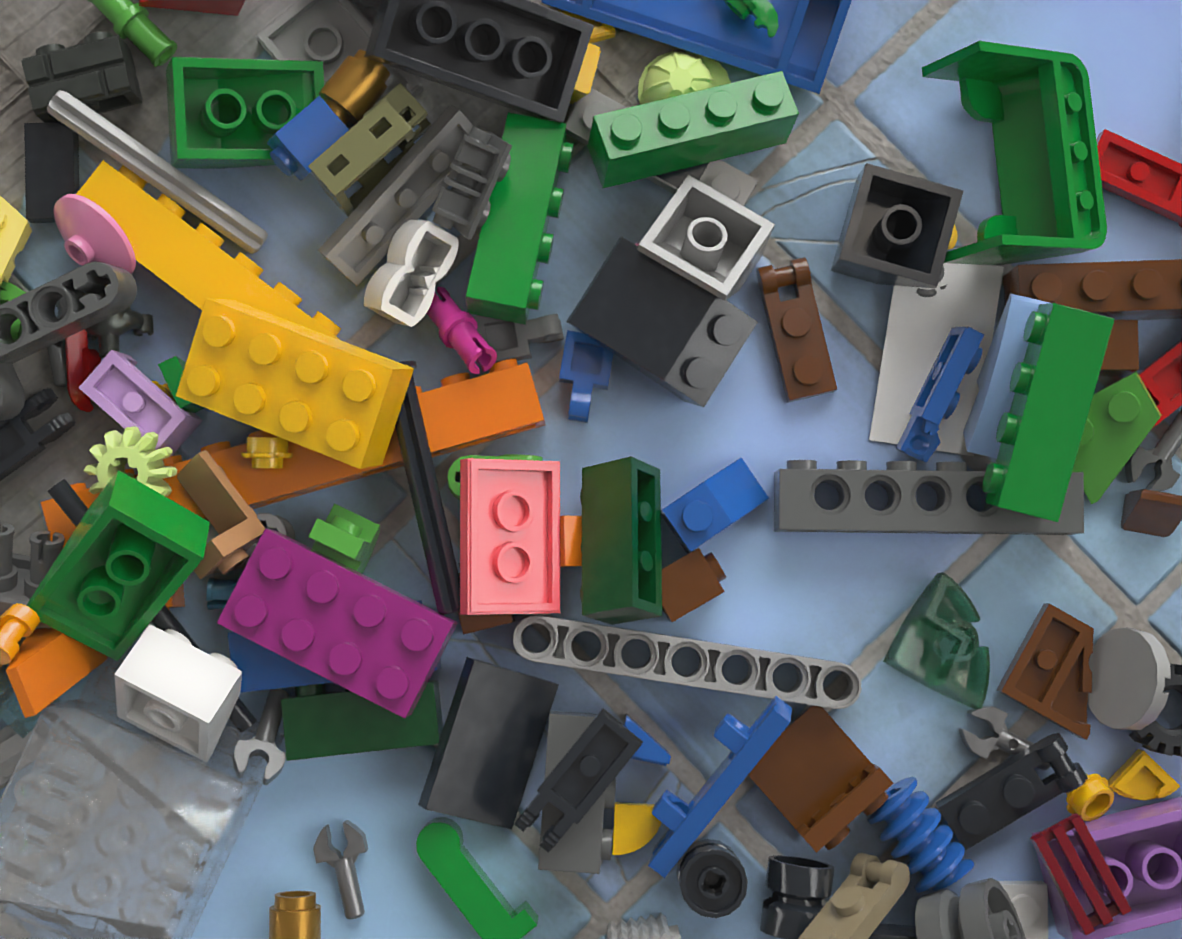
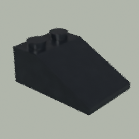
(661, 323)

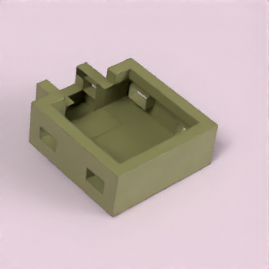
(362, 149)

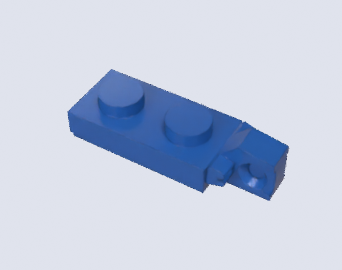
(939, 392)

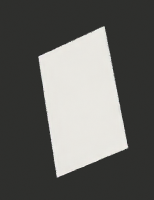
(914, 339)

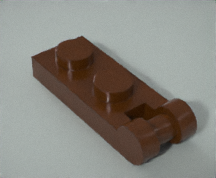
(796, 331)

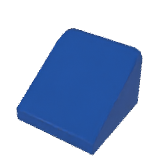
(650, 749)

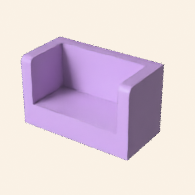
(137, 401)

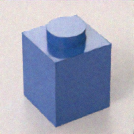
(305, 138)

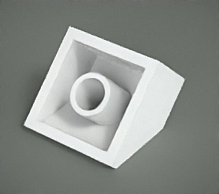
(177, 691)

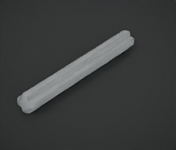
(156, 171)

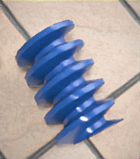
(920, 837)

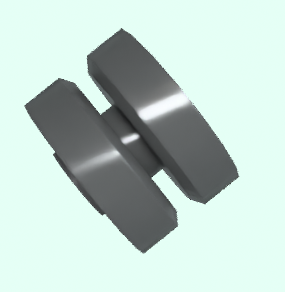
(978, 913)

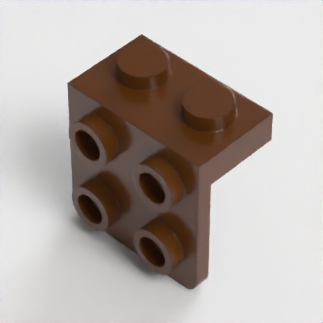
(820, 779)

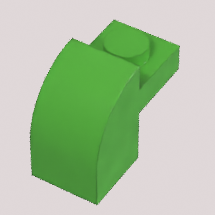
(345, 537)

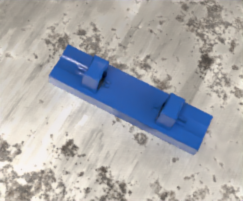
(746, 748)

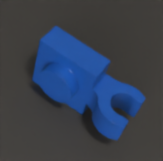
(586, 367)

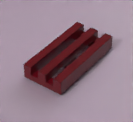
(1102, 913)

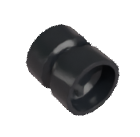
(711, 878)
(797, 894)

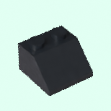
(896, 229)

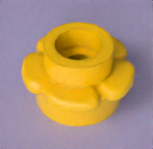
(267, 451)
(1091, 798)

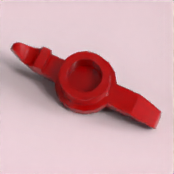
(79, 365)

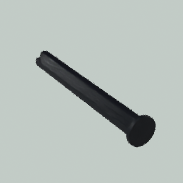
(427, 502)

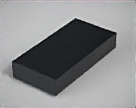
(49, 168)

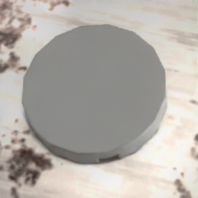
(1128, 679)

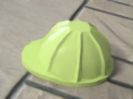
(679, 74)

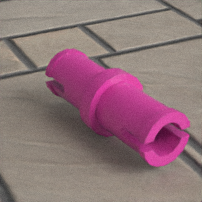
(460, 332)

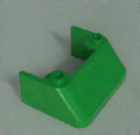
(1042, 151)

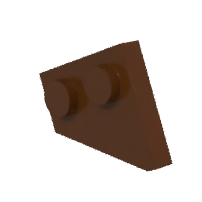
(1053, 670)

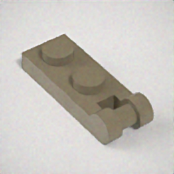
(856, 907)

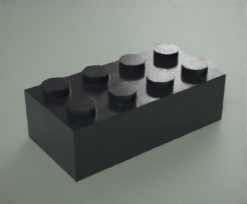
(486, 48)

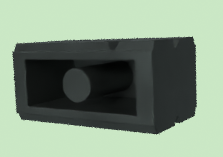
(93, 72)

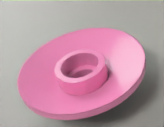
(92, 233)

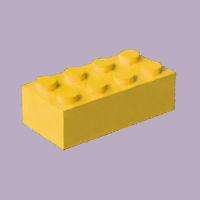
(294, 382)

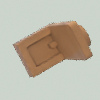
(225, 510)

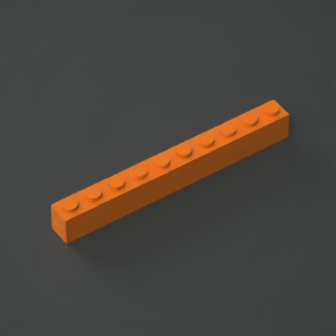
(454, 418)

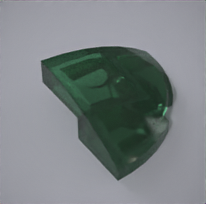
(941, 645)

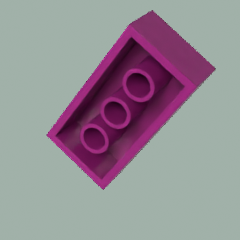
(337, 622)

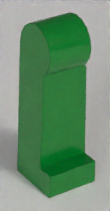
(468, 885)

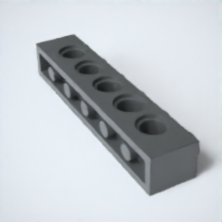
(798, 511)

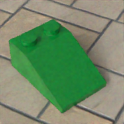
(232, 107)
(120, 566)

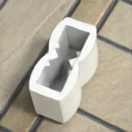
(415, 261)

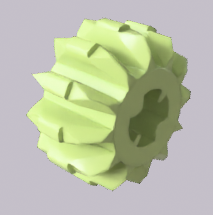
(138, 453)

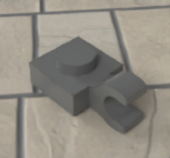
(514, 339)

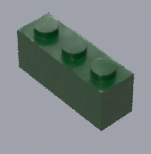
(621, 541)
(345, 723)

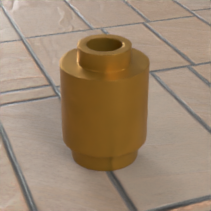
(355, 87)
(295, 916)

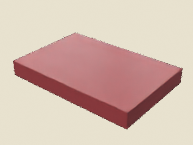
(509, 536)

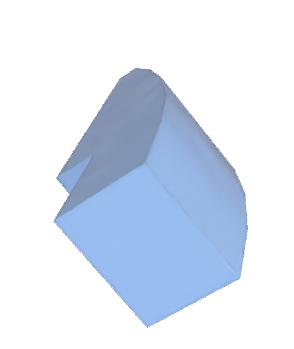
(995, 376)

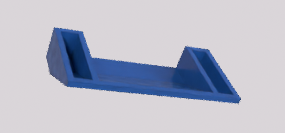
(709, 28)

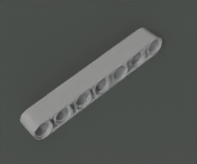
(708, 675)

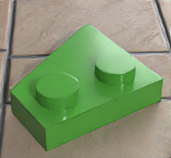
(1113, 431)

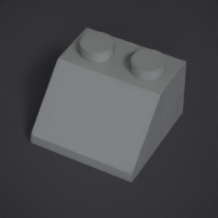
(707, 238)

